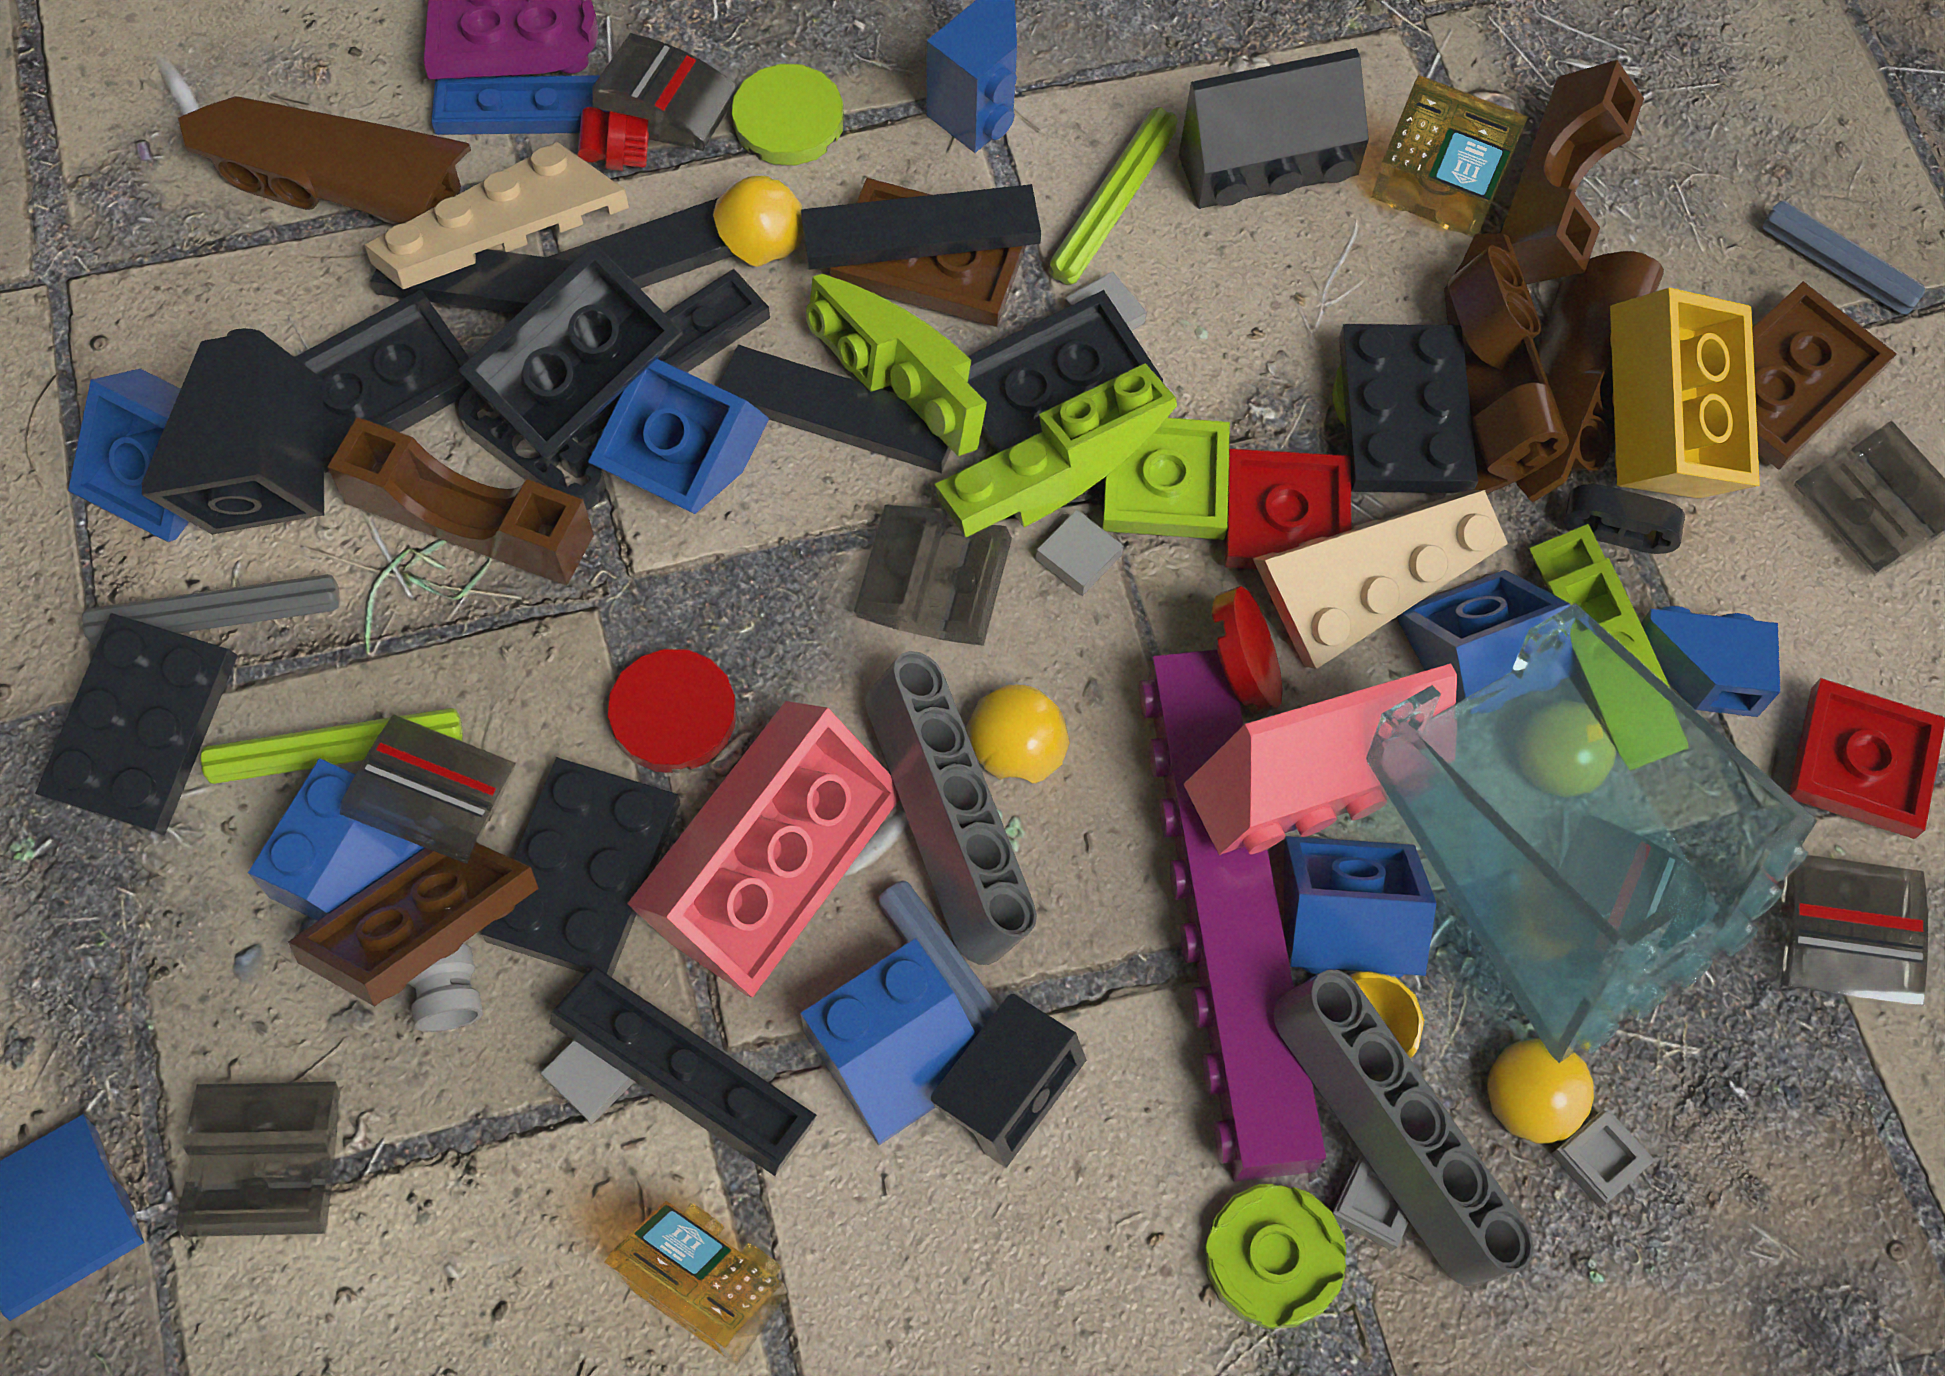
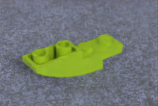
(899, 350)
(1072, 453)
(1580, 574)

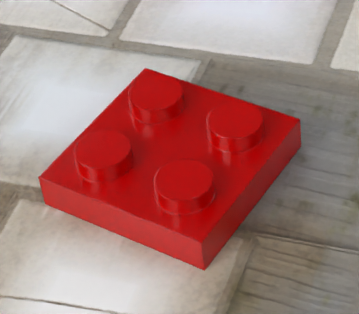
(1283, 502)
(1867, 758)

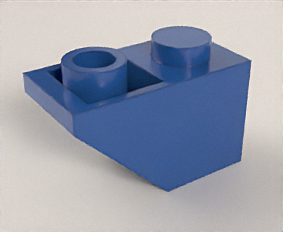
(1717, 660)

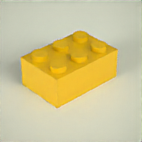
(1684, 394)

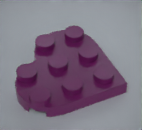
(508, 37)

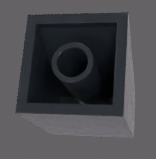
(242, 438)

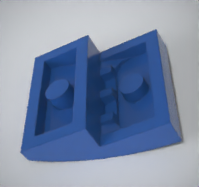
(59, 1216)

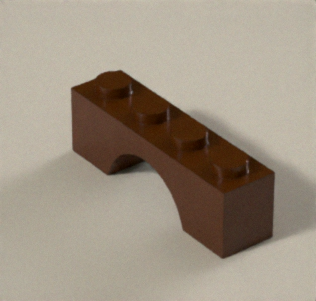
(1581, 124)
(403, 483)

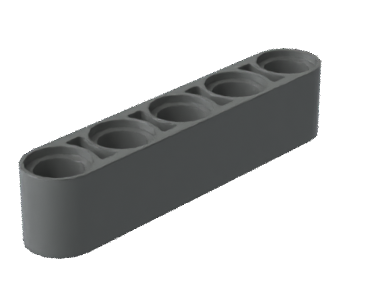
(950, 809)
(1403, 1129)

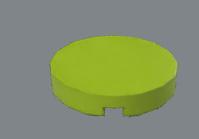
(788, 114)
(1275, 1256)

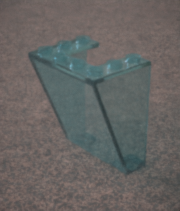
(1589, 828)

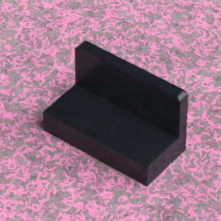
(1010, 1077)

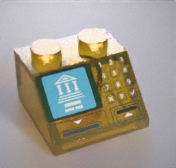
(1448, 156)
(699, 1278)

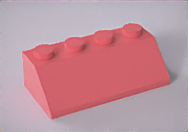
(1302, 766)
(768, 846)

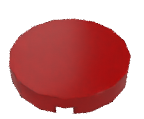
(1247, 651)
(672, 710)

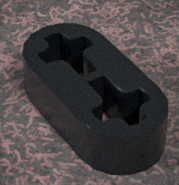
(1626, 518)

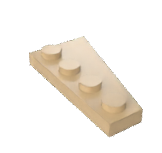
(496, 215)
(1361, 579)

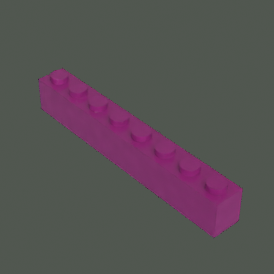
(1231, 935)

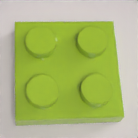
(1173, 483)

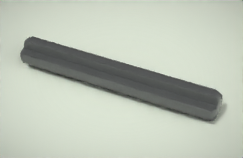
(222, 606)

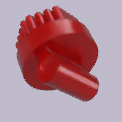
(613, 138)

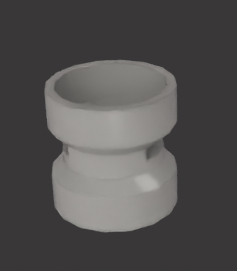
(446, 994)

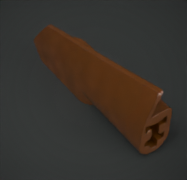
(315, 155)
(1579, 360)
(1509, 394)

